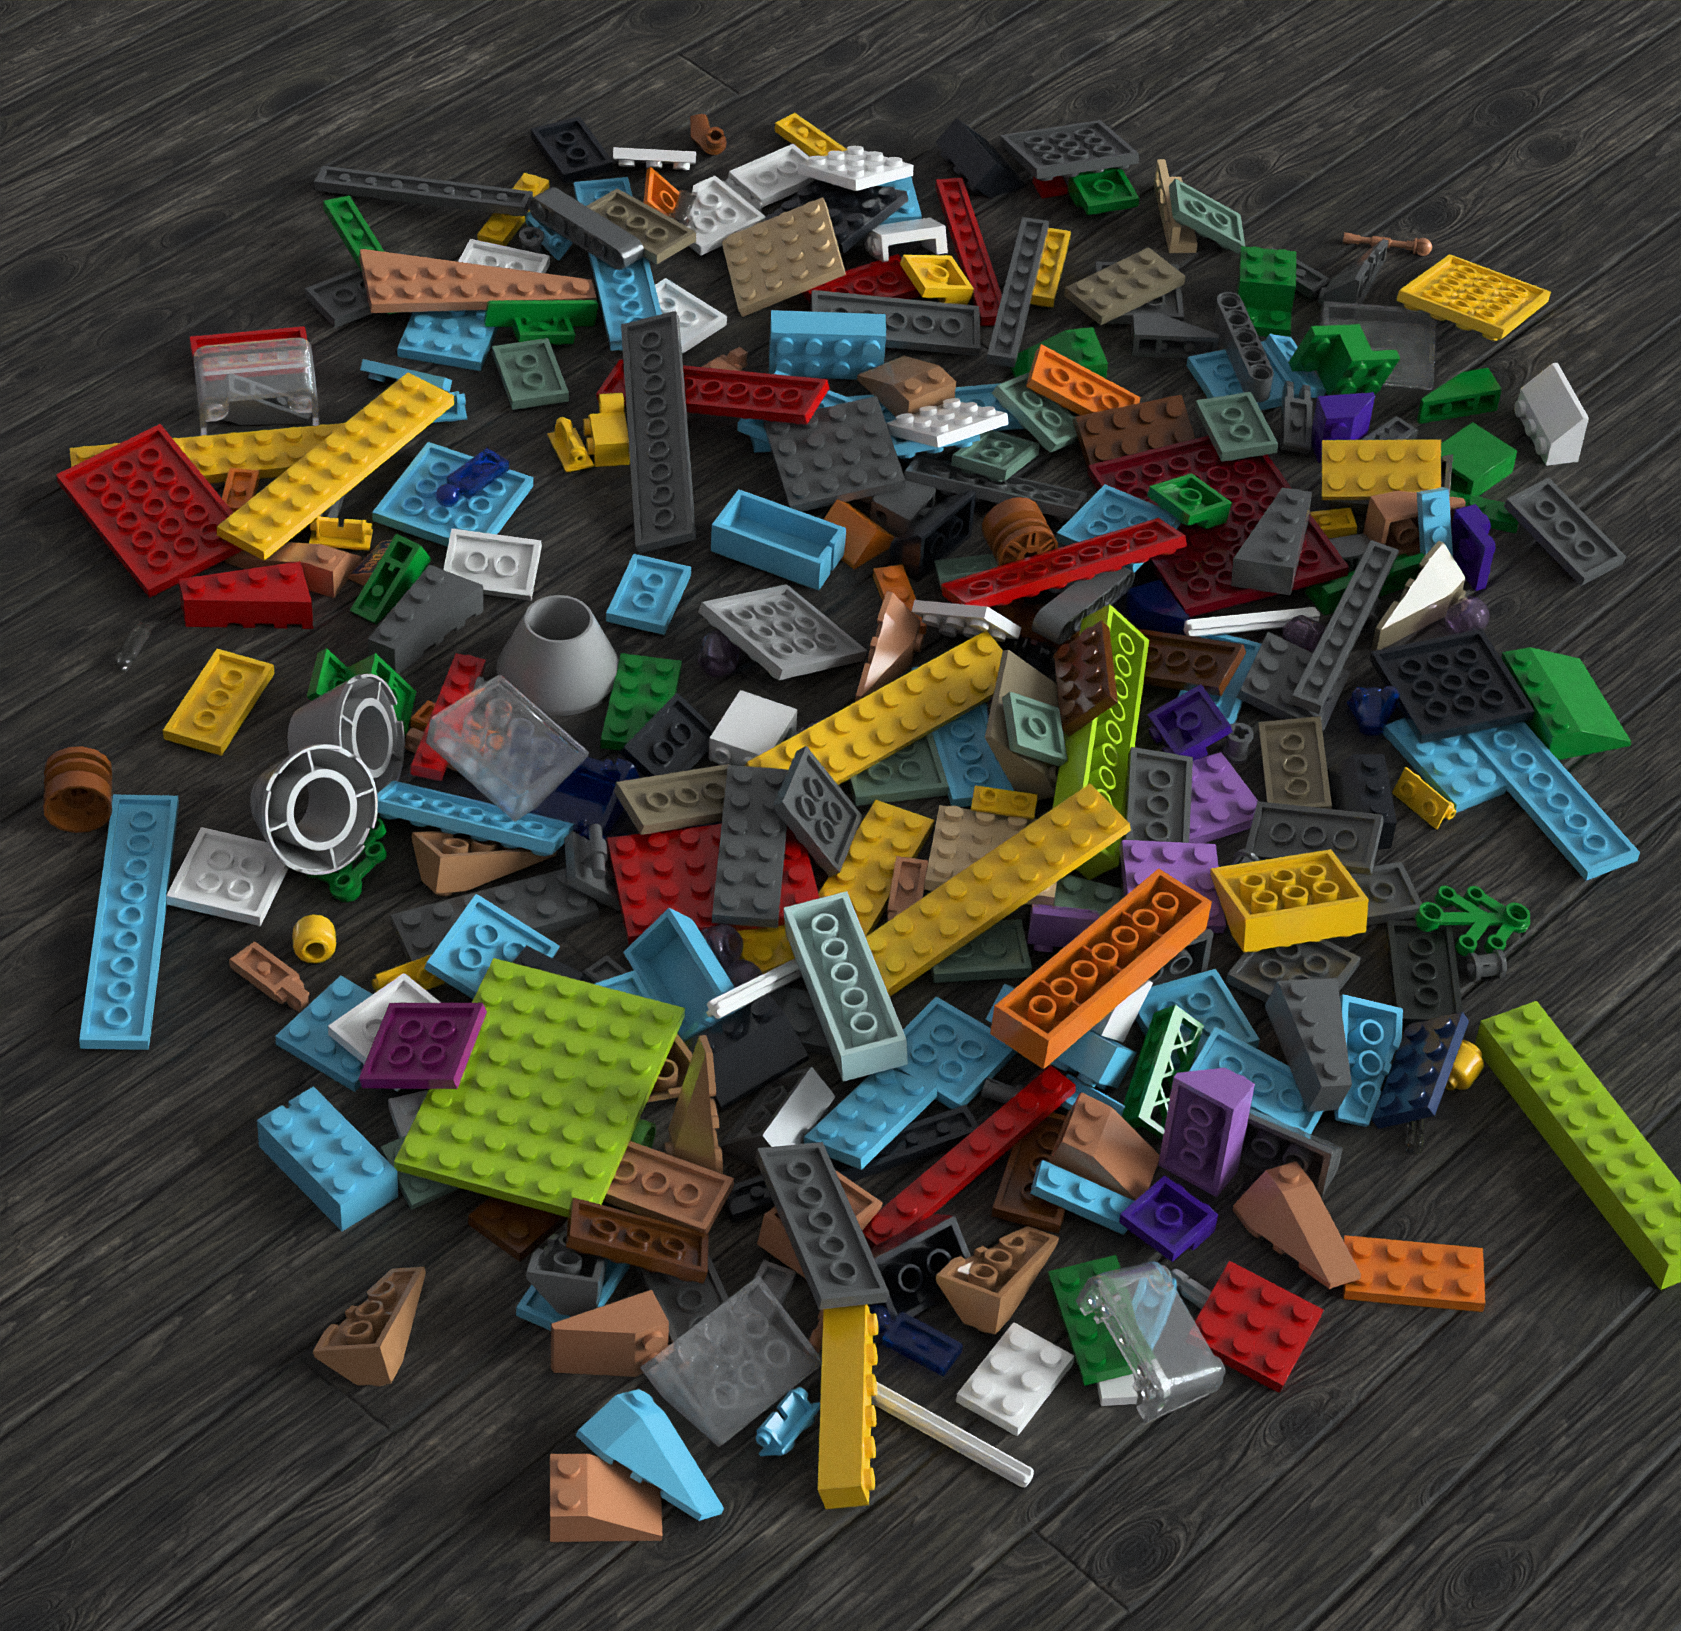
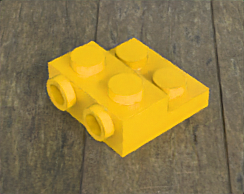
(938, 278)

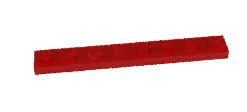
(970, 247)
(971, 1156)

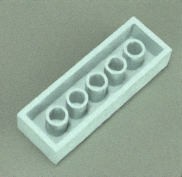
(845, 986)

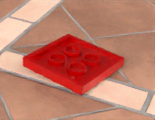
(1256, 1325)

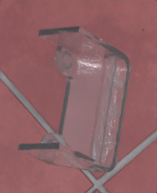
(254, 372)

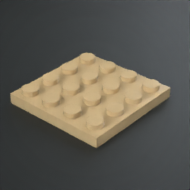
(783, 257)
(967, 836)

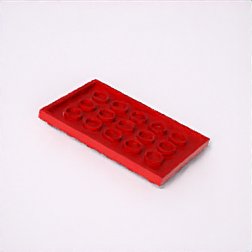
(151, 509)
(680, 873)

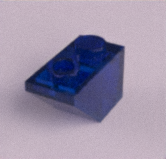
(1155, 609)

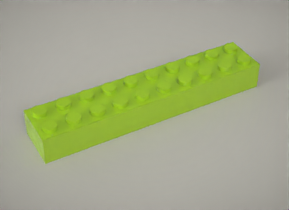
(1101, 747)
(1589, 1135)

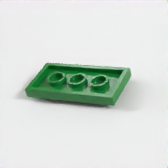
(637, 694)
(1091, 1343)

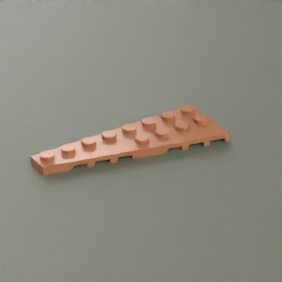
(430, 284)

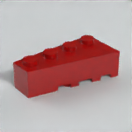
(248, 597)

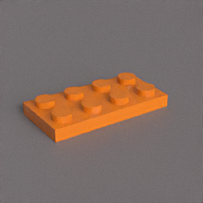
(1075, 385)
(1416, 1274)

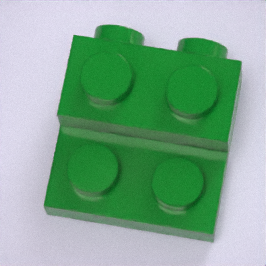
(1102, 191)
(1191, 501)

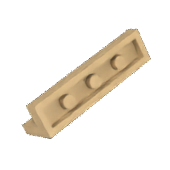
(1178, 237)

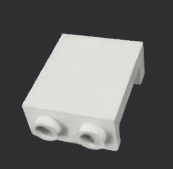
(927, 230)
(750, 729)

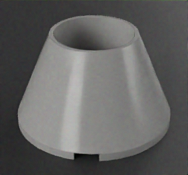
(559, 657)
(358, 719)
(338, 810)

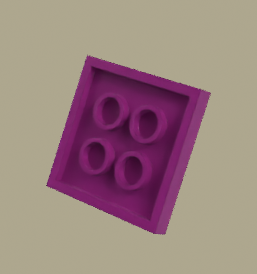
(422, 1045)

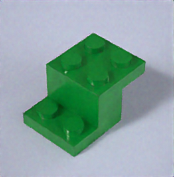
(1267, 288)
(1343, 359)
(331, 672)

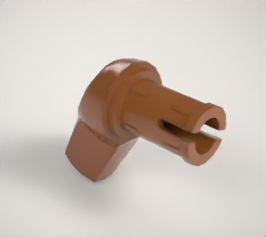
(707, 139)

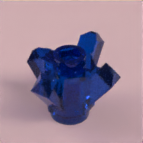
(1373, 708)

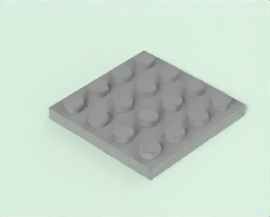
(782, 632)

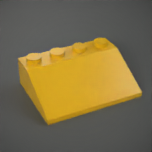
(1290, 900)

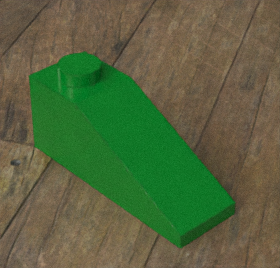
(1461, 396)
(391, 579)

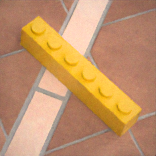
(847, 1407)

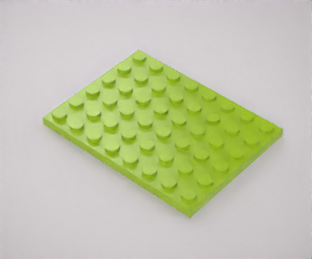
(544, 1091)

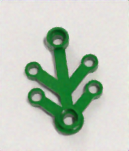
(348, 884)
(1511, 918)

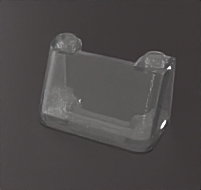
(1154, 1336)

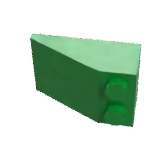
(1075, 344)

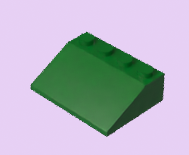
(1566, 703)

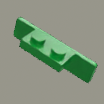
(541, 318)

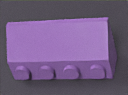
(1206, 1127)

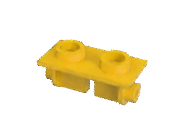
(569, 446)
(354, 534)
(1423, 799)
(1004, 802)
(414, 970)

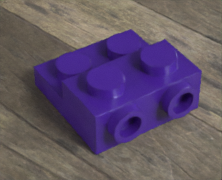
(1472, 545)
(1188, 724)
(1169, 1219)

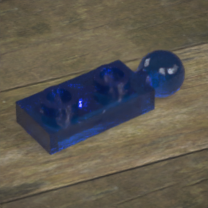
(472, 477)
(917, 1340)

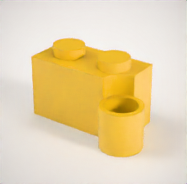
(608, 432)

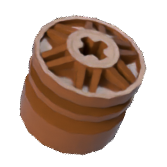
(1017, 531)
(77, 789)

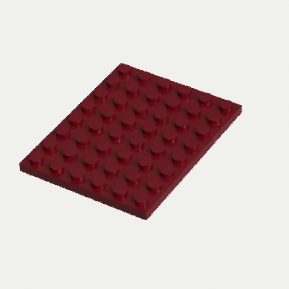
(1203, 569)

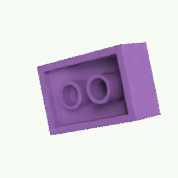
(1057, 925)

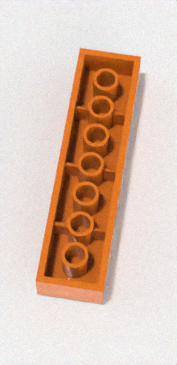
(1100, 968)

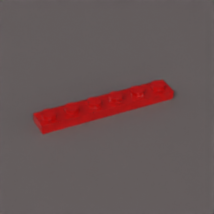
(458, 683)

